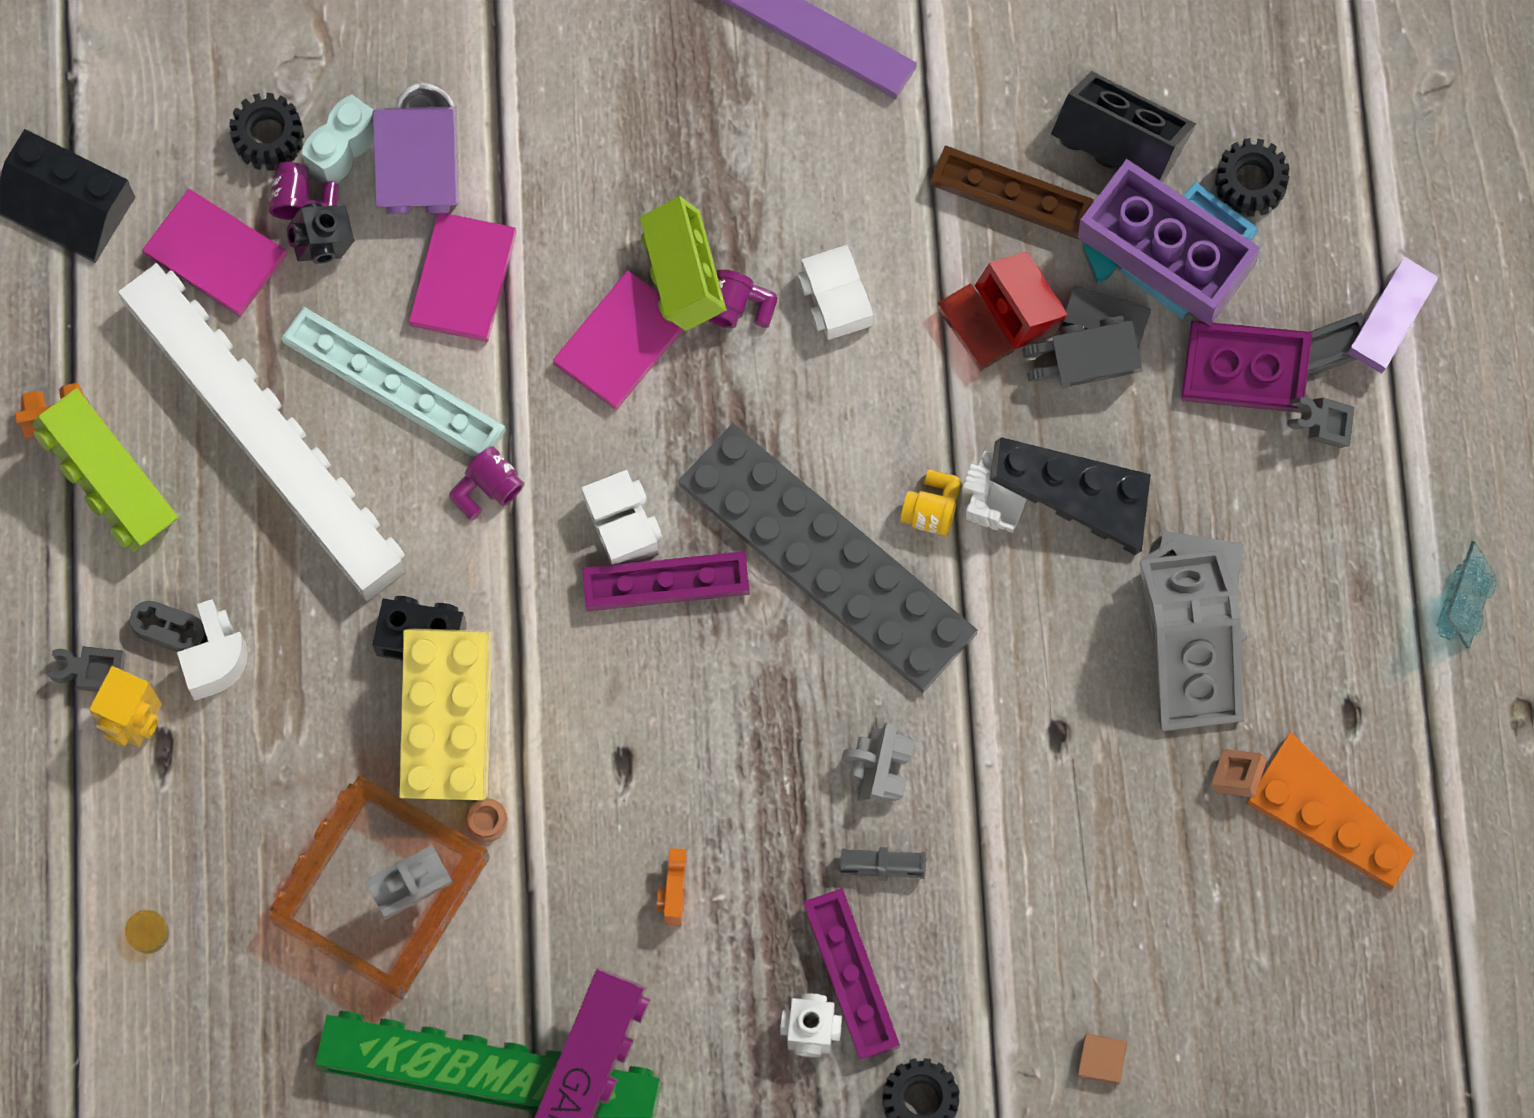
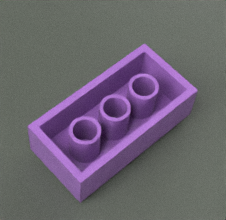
(1168, 242)

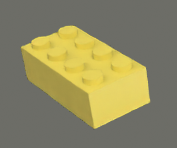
(445, 714)

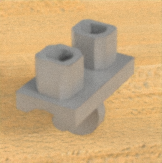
(872, 764)
(408, 882)

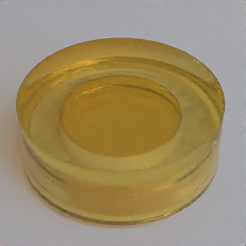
(146, 931)

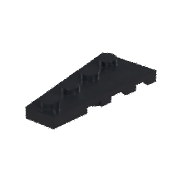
(1091, 492)

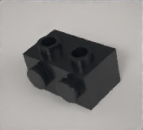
(406, 614)

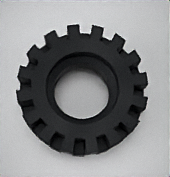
(262, 110)
(1259, 156)
(920, 1072)

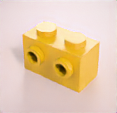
(125, 708)

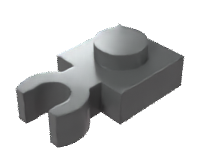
(1327, 419)
(89, 669)

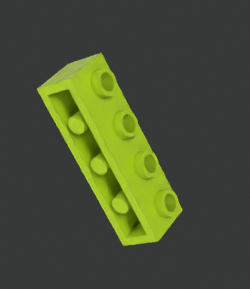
(104, 471)

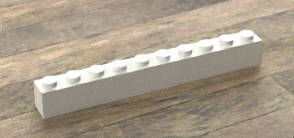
(262, 431)

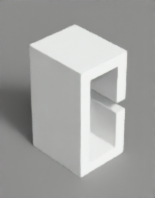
(621, 520)

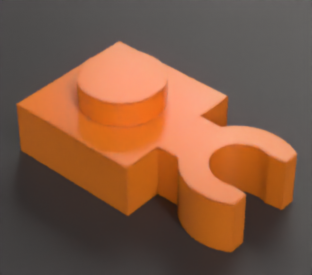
(671, 898)

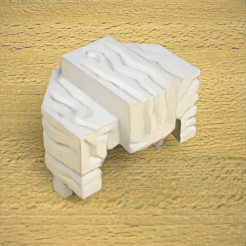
(989, 502)

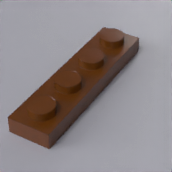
(1010, 191)

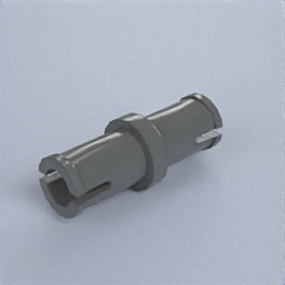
(883, 863)

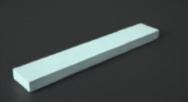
(392, 383)

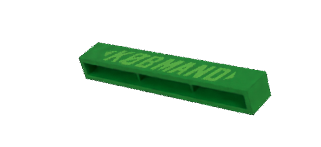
(464, 1067)

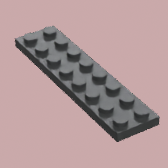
(828, 557)

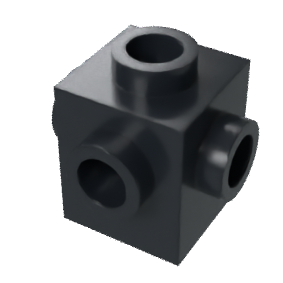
(320, 233)

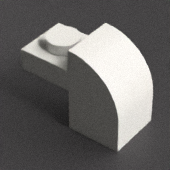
(217, 663)

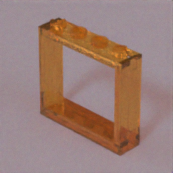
(329, 837)

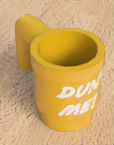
(932, 511)

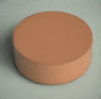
(486, 820)

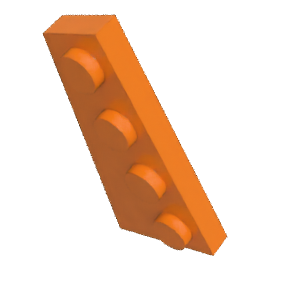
(1323, 810)

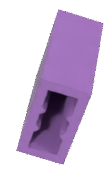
(416, 158)

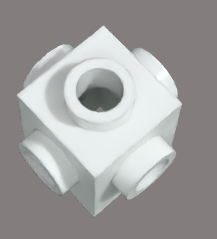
(811, 1041)

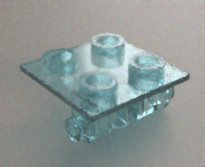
(1469, 589)

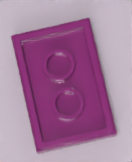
(1246, 366)

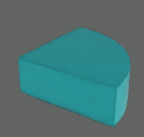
(1100, 265)

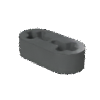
(172, 619)

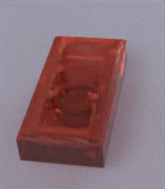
(975, 327)

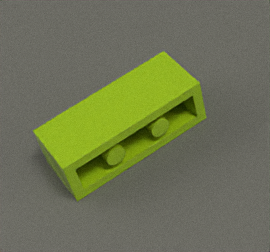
(682, 264)

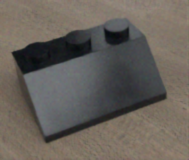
(1121, 126)
(62, 195)

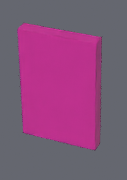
(214, 252)
(463, 277)
(618, 341)

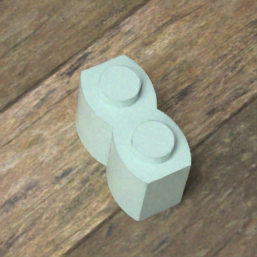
(333, 146)

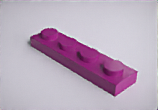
(666, 581)
(851, 974)

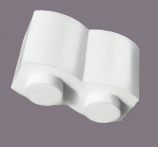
(836, 292)

